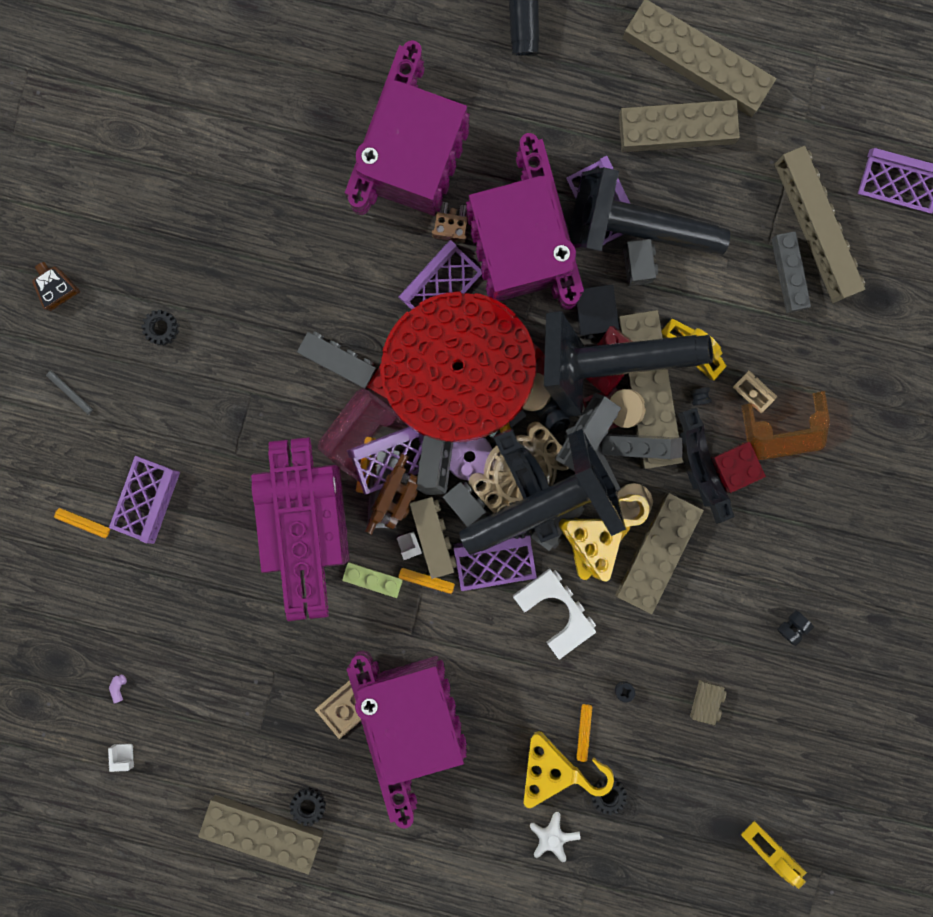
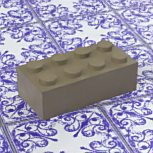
(432, 537)

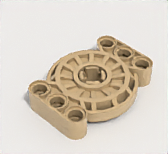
(498, 477)

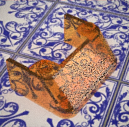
(790, 443)

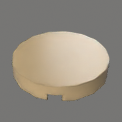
(539, 395)
(631, 410)
(631, 509)

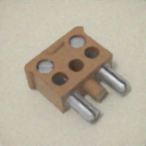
(450, 232)

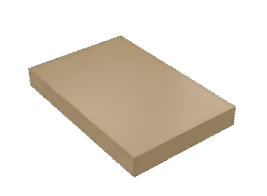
(340, 711)

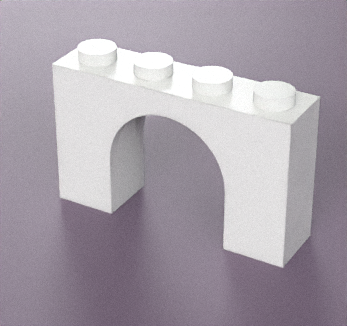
(578, 627)

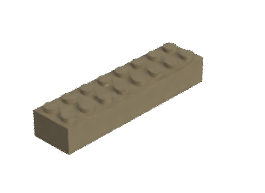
(698, 57)
(819, 224)
(652, 386)

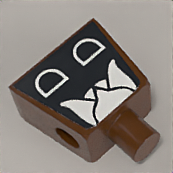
(53, 286)

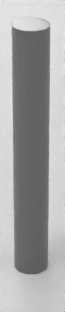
(69, 392)

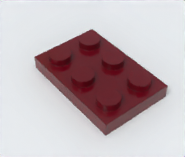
(607, 383)

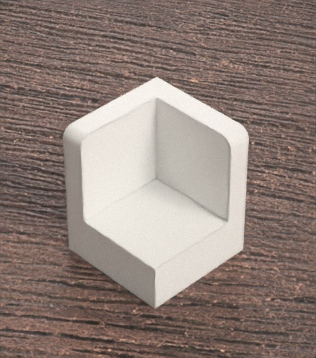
(409, 545)
(120, 757)

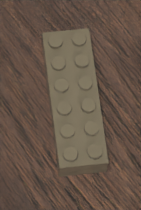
(679, 126)
(659, 553)
(260, 834)

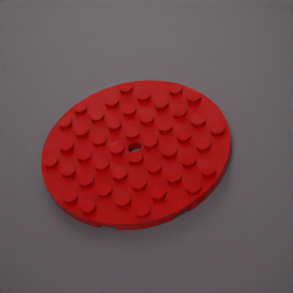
(467, 401)

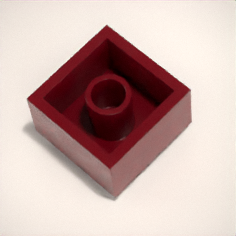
(738, 467)

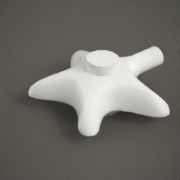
(552, 838)

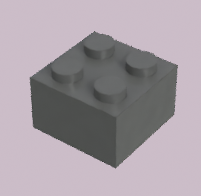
(640, 262)
(464, 503)

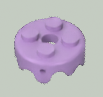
(464, 469)

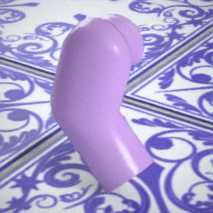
(115, 687)

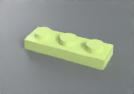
(372, 580)

